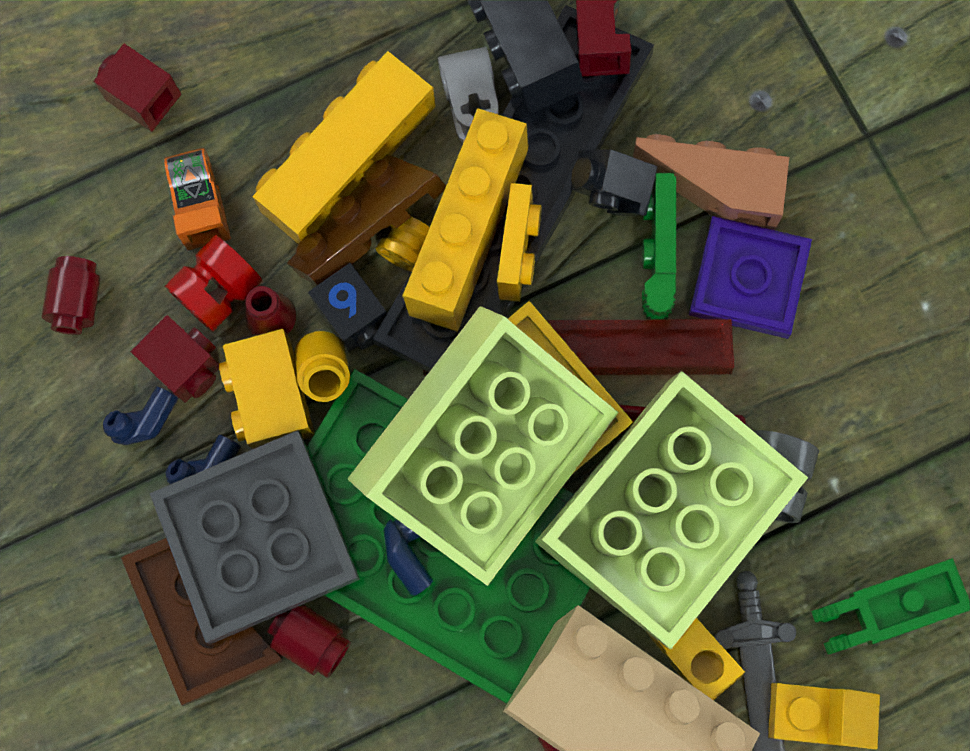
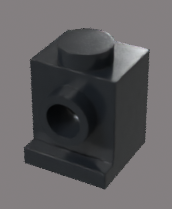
(614, 181)

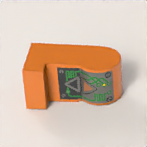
(195, 199)

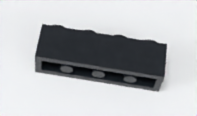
(534, 48)

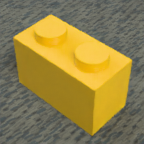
(265, 389)

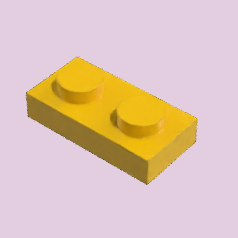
(516, 264)

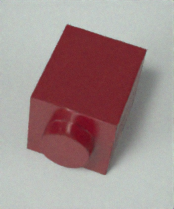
(137, 86)

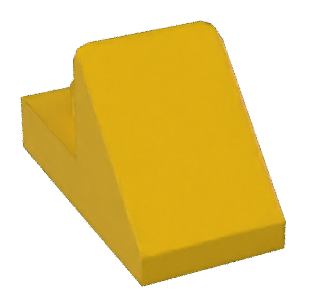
(824, 715)

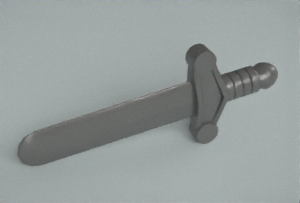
(755, 642)

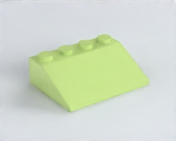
(483, 444)
(672, 509)

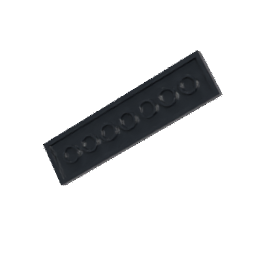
(553, 148)

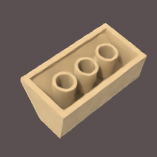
(609, 695)

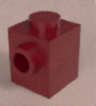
(178, 358)

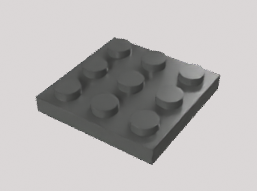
(254, 537)

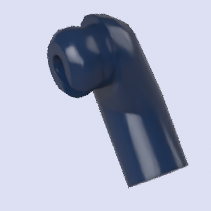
(142, 424)
(221, 451)
(403, 559)

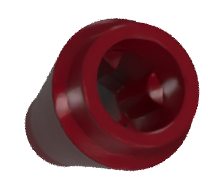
(278, 316)

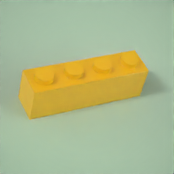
(354, 135)
(466, 220)

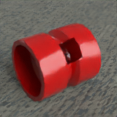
(226, 269)

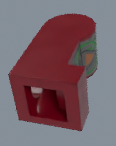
(599, 46)

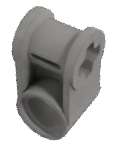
(468, 86)

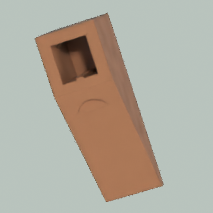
(721, 180)

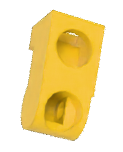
(702, 661)

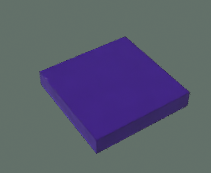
(750, 277)

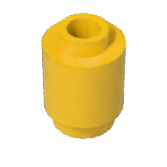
(321, 366)

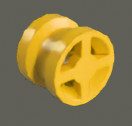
(404, 243)

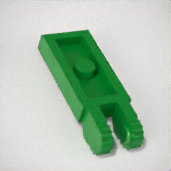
(660, 251)
(899, 605)

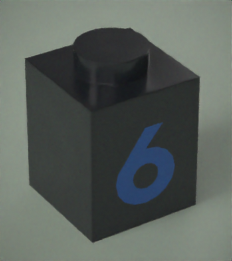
(349, 308)

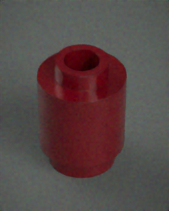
(71, 295)
(308, 640)

